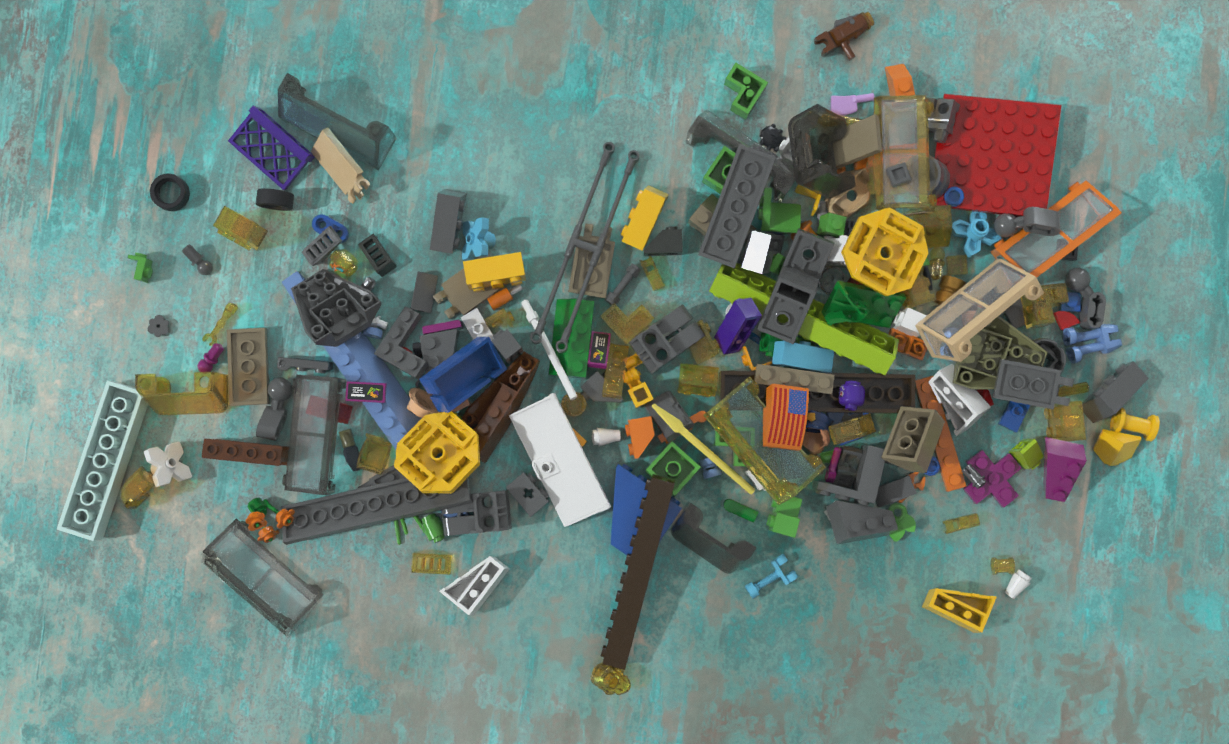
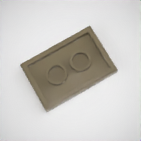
(859, 142)

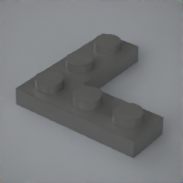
(391, 346)

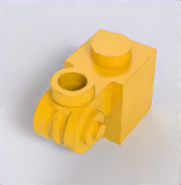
(638, 391)

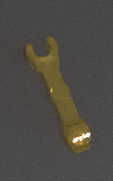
(229, 310)

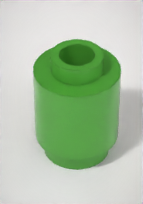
(433, 528)

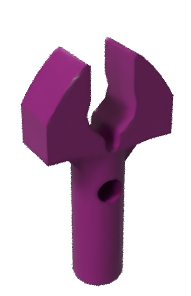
(831, 469)

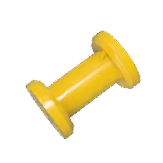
(1148, 427)

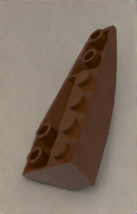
(491, 410)

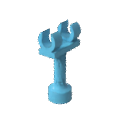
(753, 589)

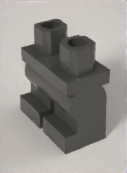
(942, 118)

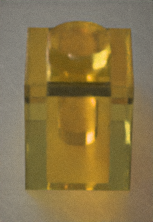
(852, 429)

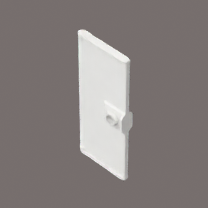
(559, 460)

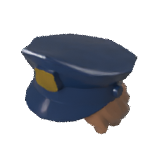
(816, 432)

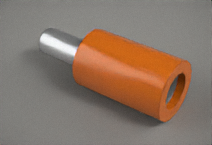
(503, 297)

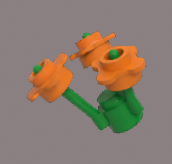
(256, 519)

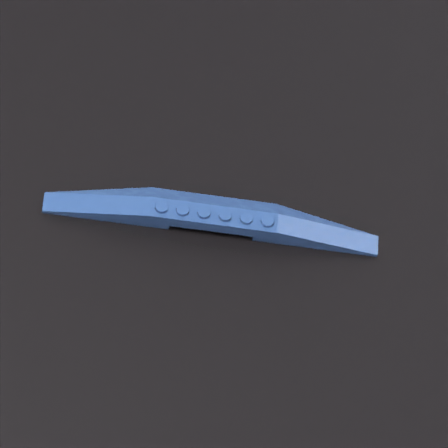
(360, 364)

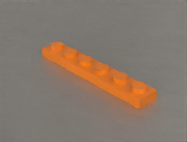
(945, 448)

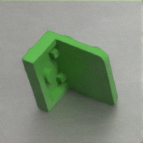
(778, 216)

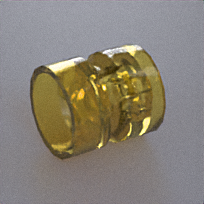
(574, 407)

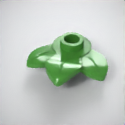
(903, 522)

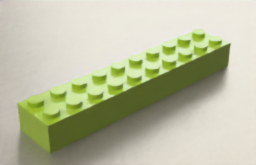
(853, 340)

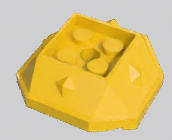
(904, 247)
(428, 438)

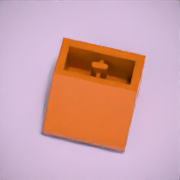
(641, 434)

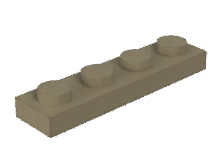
(814, 381)

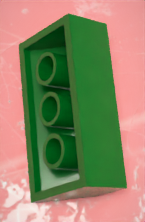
(576, 357)

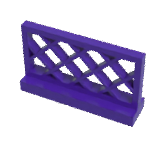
(284, 138)

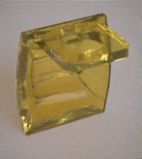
(374, 454)

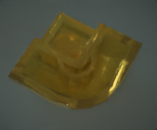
(136, 487)

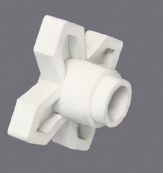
(166, 464)

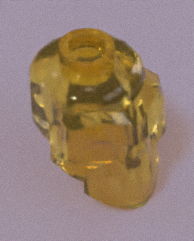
(610, 679)

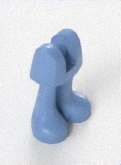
(1101, 335)

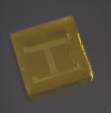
(956, 265)

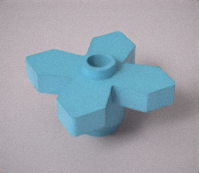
(975, 232)
(478, 239)

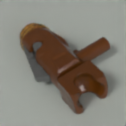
(844, 32)

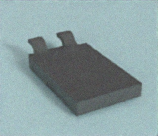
(1030, 384)

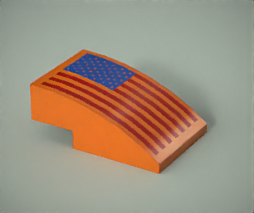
(785, 416)

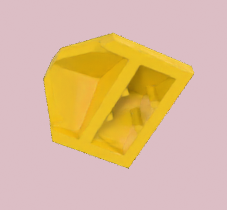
(1115, 446)

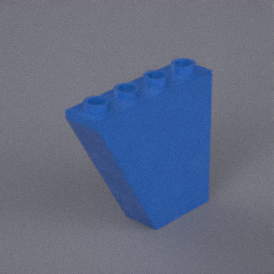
(626, 506)

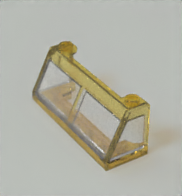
(904, 140)

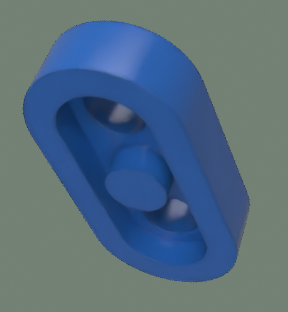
(329, 222)

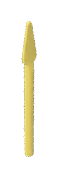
(678, 427)

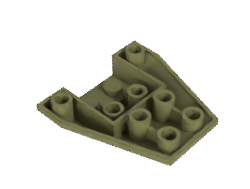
(991, 344)

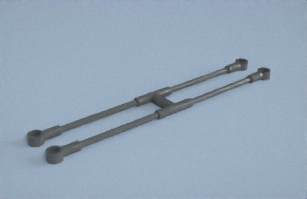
(596, 249)

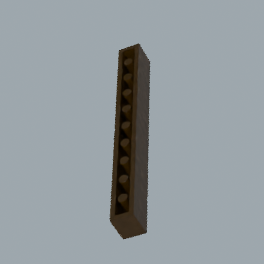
(638, 572)

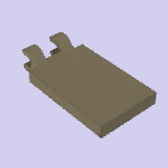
(600, 277)
(460, 296)

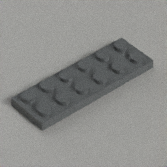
(737, 205)

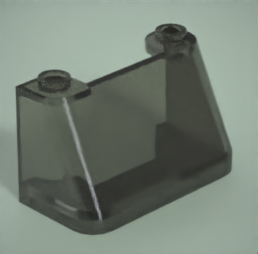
(725, 558)

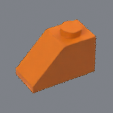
(899, 80)

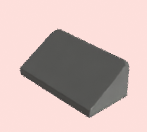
(423, 292)

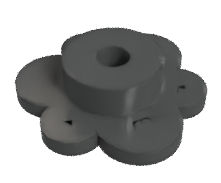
(154, 323)

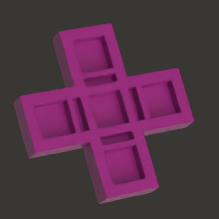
(996, 478)

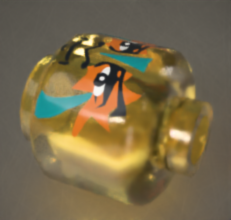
(343, 263)

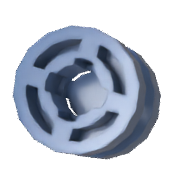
(707, 463)

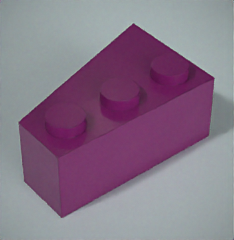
(1061, 467)

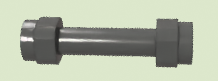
(632, 271)

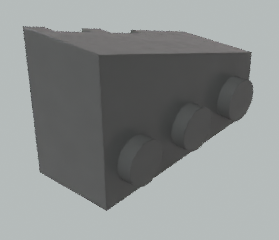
(448, 221)
(438, 347)
(1114, 392)
(859, 522)

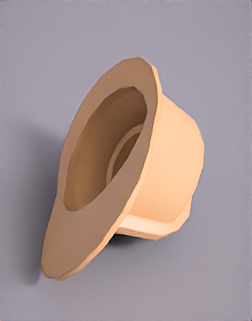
(421, 403)

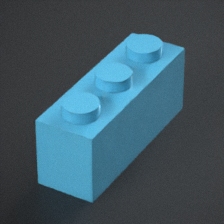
(803, 356)

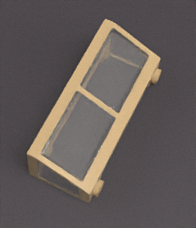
(973, 307)

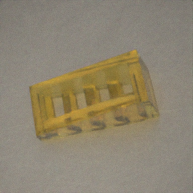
(414, 560)

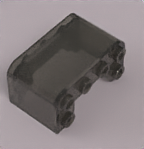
(813, 152)

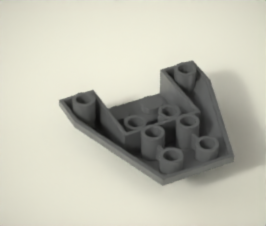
(333, 308)

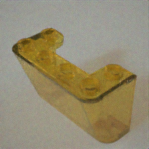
(208, 400)

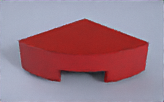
(1065, 319)

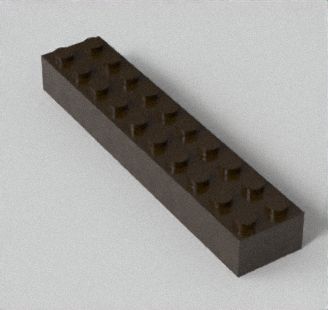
(882, 392)

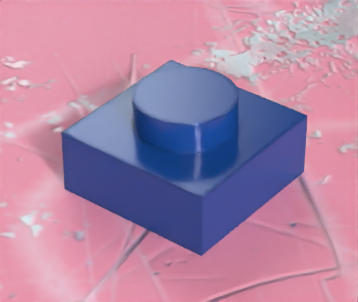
(1074, 303)

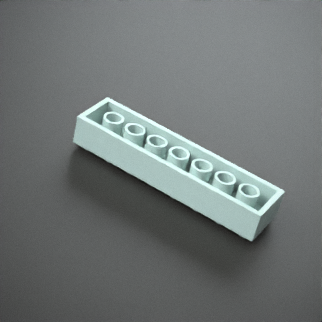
(103, 462)

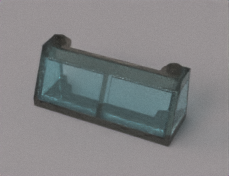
(365, 144)

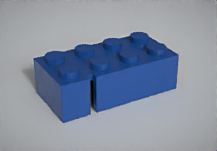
(461, 374)

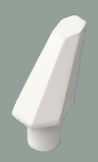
(379, 323)

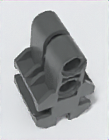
(663, 329)
(477, 523)

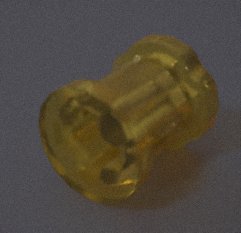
(1002, 565)

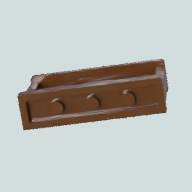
(245, 452)

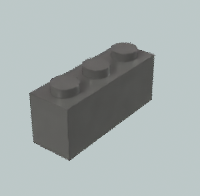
(507, 346)

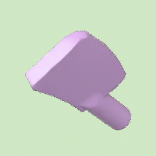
(848, 104)

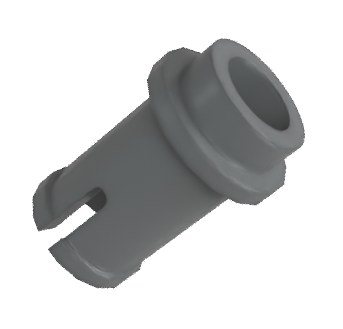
(972, 474)

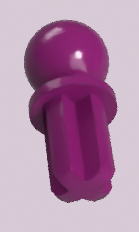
(210, 358)

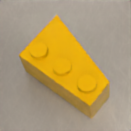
(961, 608)

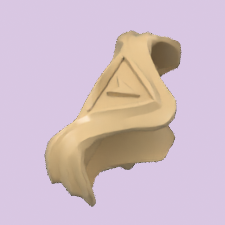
(842, 206)

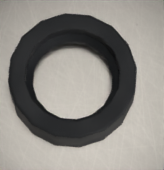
(159, 182)
(274, 199)

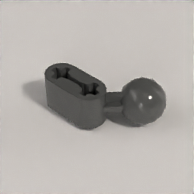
(1034, 220)
(1078, 281)
(274, 416)

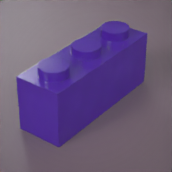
(737, 325)

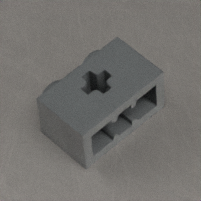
(529, 504)

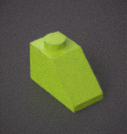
(1027, 453)

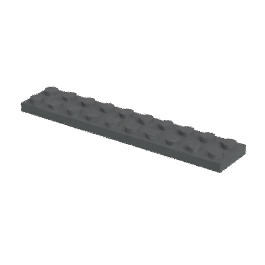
(366, 508)

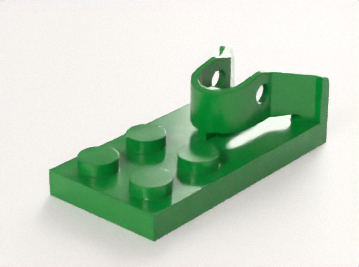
(861, 305)

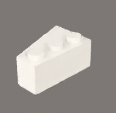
(962, 404)
(475, 586)

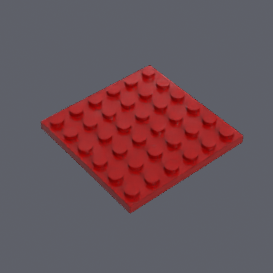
(1000, 154)

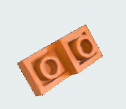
(909, 345)

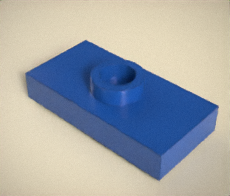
(1013, 415)

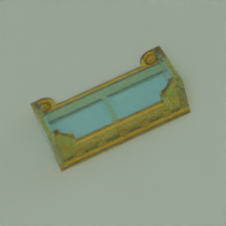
(740, 424)

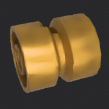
(949, 286)

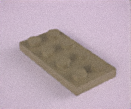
(247, 366)

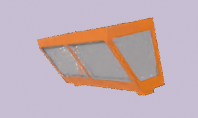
(1081, 216)

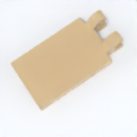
(340, 165)

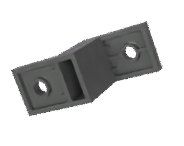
(795, 286)
(866, 482)

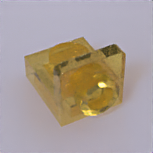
(496, 319)

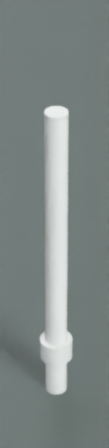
(533, 319)

